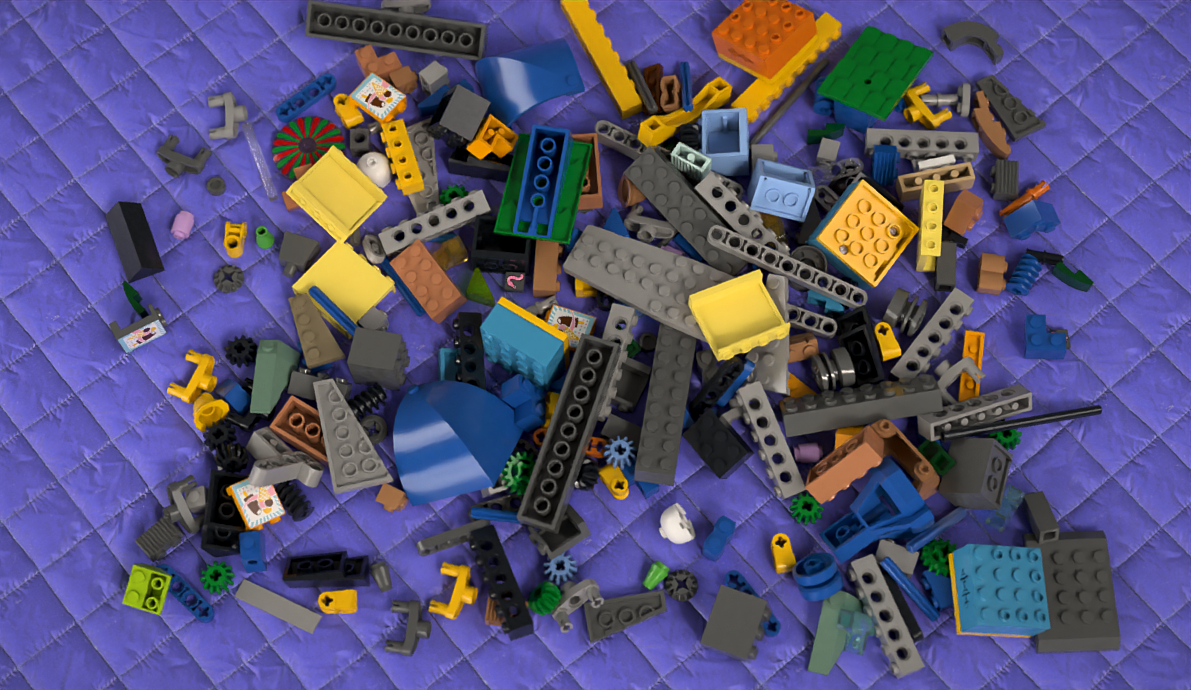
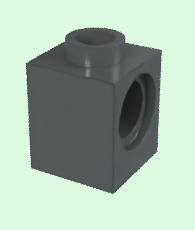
(359, 149)

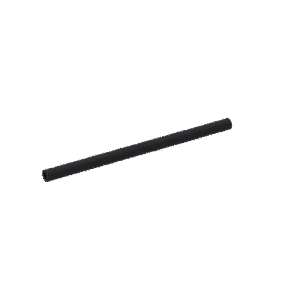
(1020, 423)

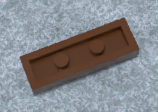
(652, 77)

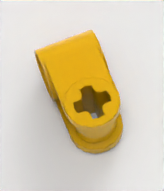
(349, 116)
(235, 235)
(887, 345)
(612, 479)
(782, 557)
(341, 601)

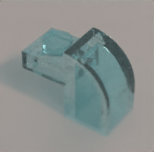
(1011, 500)
(857, 627)

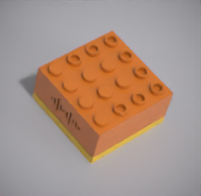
(765, 37)

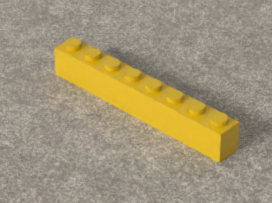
(602, 57)
(761, 94)

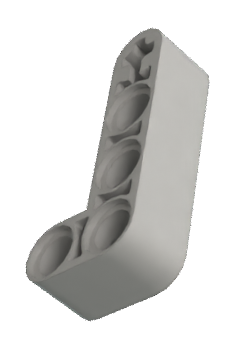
(285, 468)

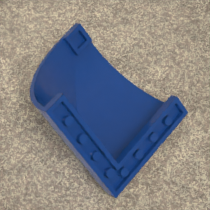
(527, 78)
(451, 440)

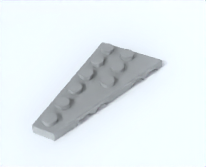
(348, 449)

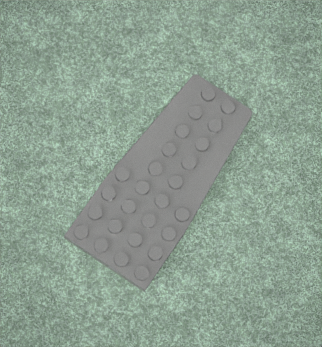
(642, 276)

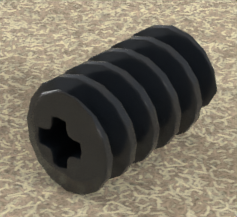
(367, 400)
(292, 502)

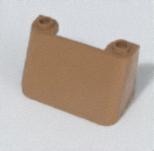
(897, 445)

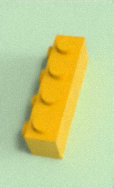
(403, 157)

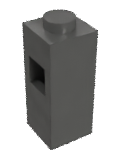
(945, 268)
(1040, 517)

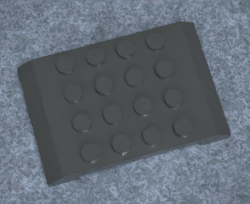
(1077, 594)

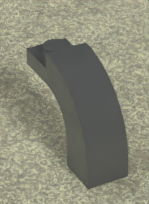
(974, 34)

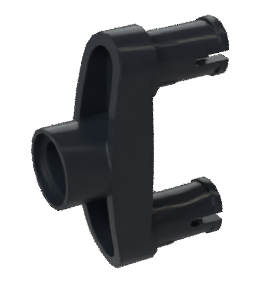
(250, 420)

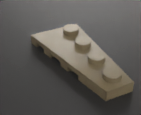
(315, 337)

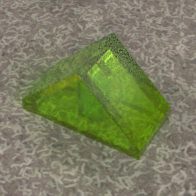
(478, 290)

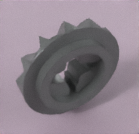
(226, 285)
(380, 426)
(682, 594)

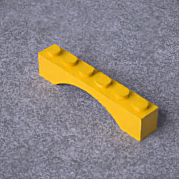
(660, 128)

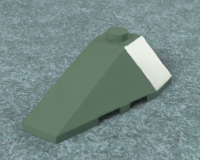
(272, 374)
(828, 639)

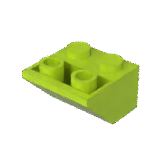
(147, 588)

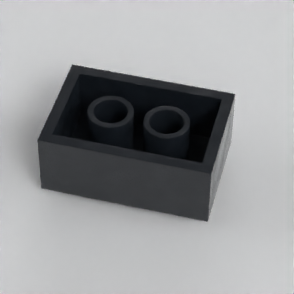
(718, 443)

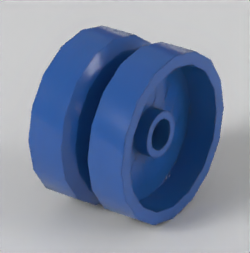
(817, 576)

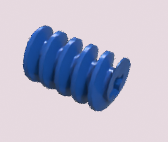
(822, 104)
(1024, 275)

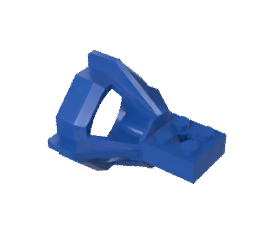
(871, 517)

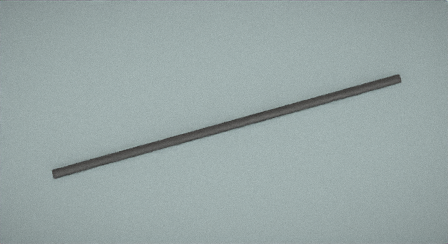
(771, 122)

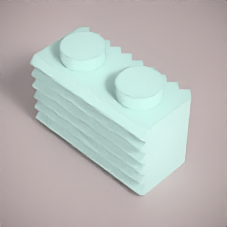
(691, 161)

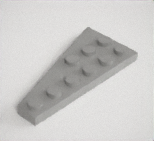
(424, 152)
(773, 358)

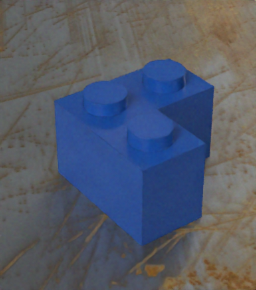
(1031, 218)
(1039, 343)
(527, 401)

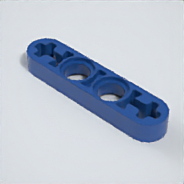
(308, 100)
(747, 587)
(185, 592)

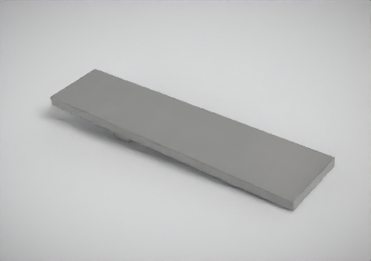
(278, 606)

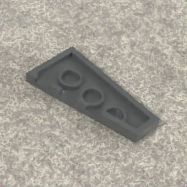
(1009, 110)
(622, 613)

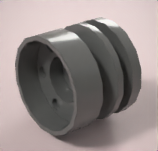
(811, 256)
(905, 312)
(829, 371)

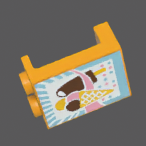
(378, 99)
(571, 323)
(256, 504)

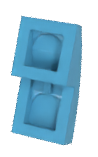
(820, 300)

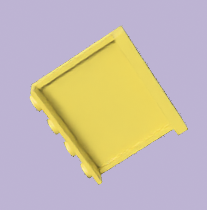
(337, 194)
(930, 225)
(347, 282)
(737, 315)

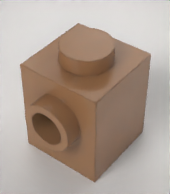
(404, 80)
(392, 498)

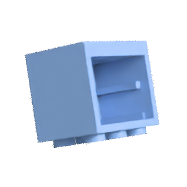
(725, 140)
(780, 190)

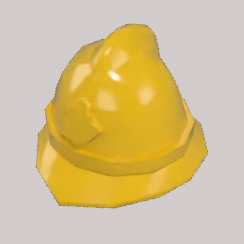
(207, 410)

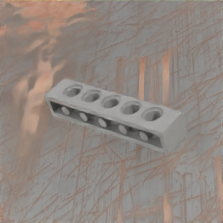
(929, 139)
(714, 181)
(445, 225)
(955, 301)
(618, 315)
(756, 393)
(976, 411)
(868, 567)

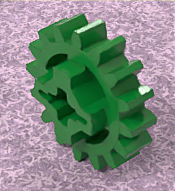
(514, 469)
(936, 556)

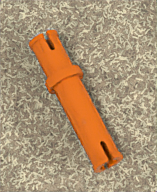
(1030, 194)

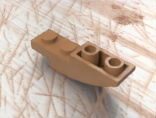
(990, 132)

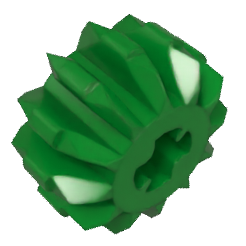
(451, 193)
(1011, 440)
(805, 515)
(223, 581)
(544, 598)

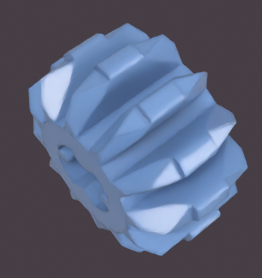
(612, 452)
(551, 568)

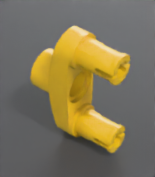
(919, 111)
(200, 380)
(462, 592)

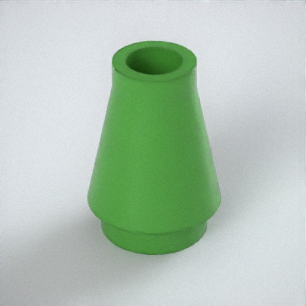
(264, 238)
(655, 575)

